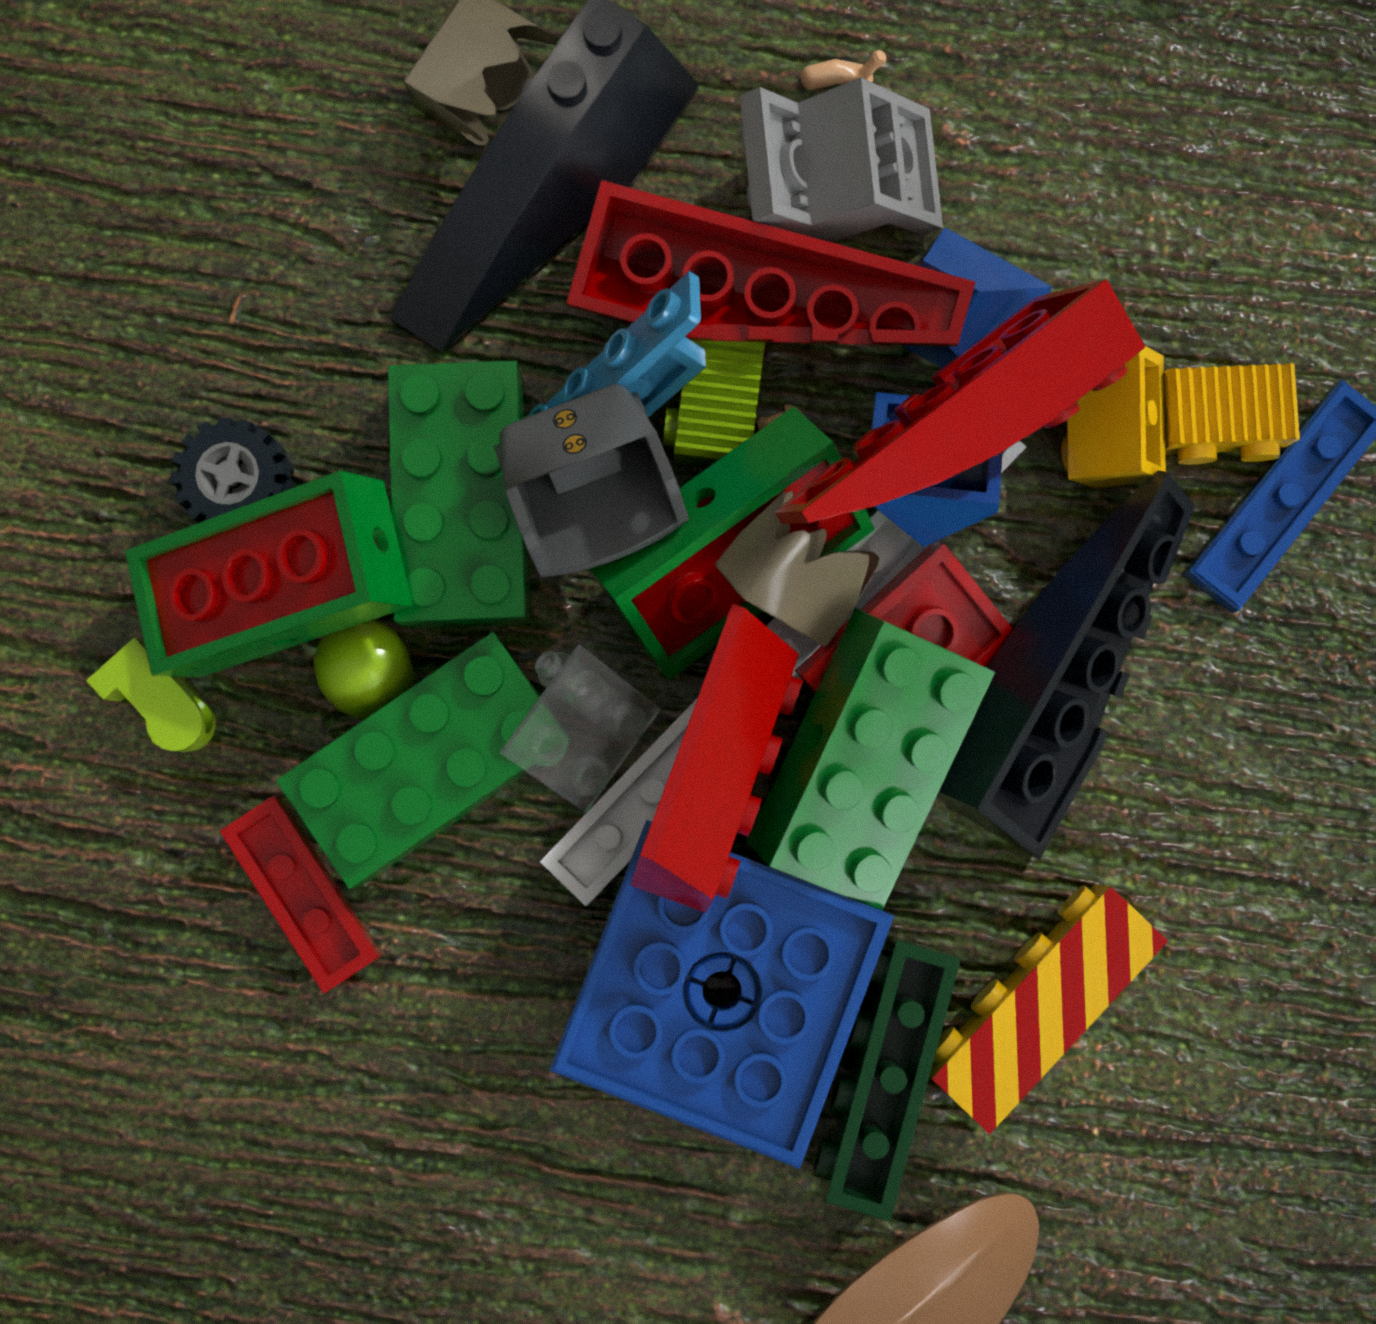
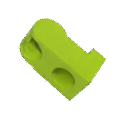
(172, 708)

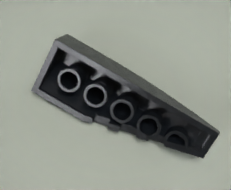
(583, 119)
(1058, 672)

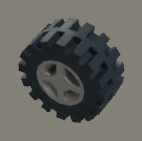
(213, 466)

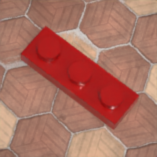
(300, 893)

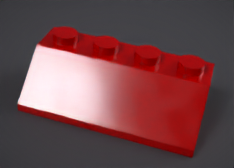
(717, 765)

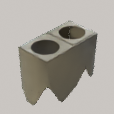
(473, 66)
(789, 577)

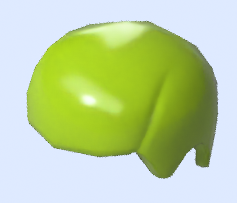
(363, 668)

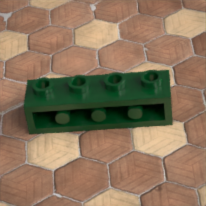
(887, 1078)

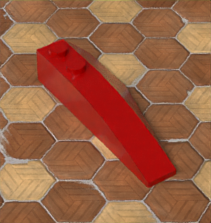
(758, 278)
(983, 402)

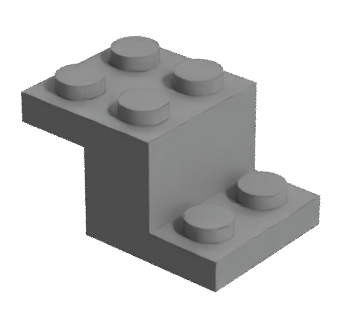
(840, 161)

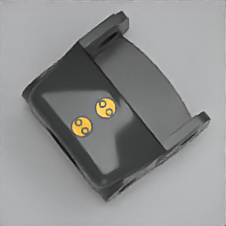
(589, 481)

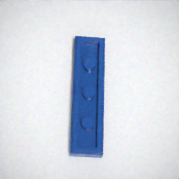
(1285, 498)

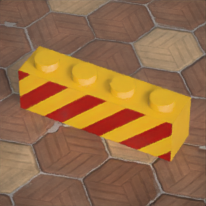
(1044, 1003)

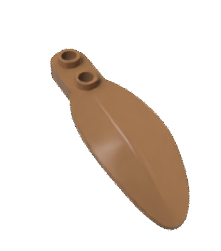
(948, 1272)

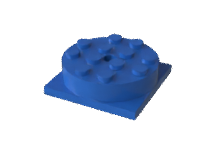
(740, 1067)

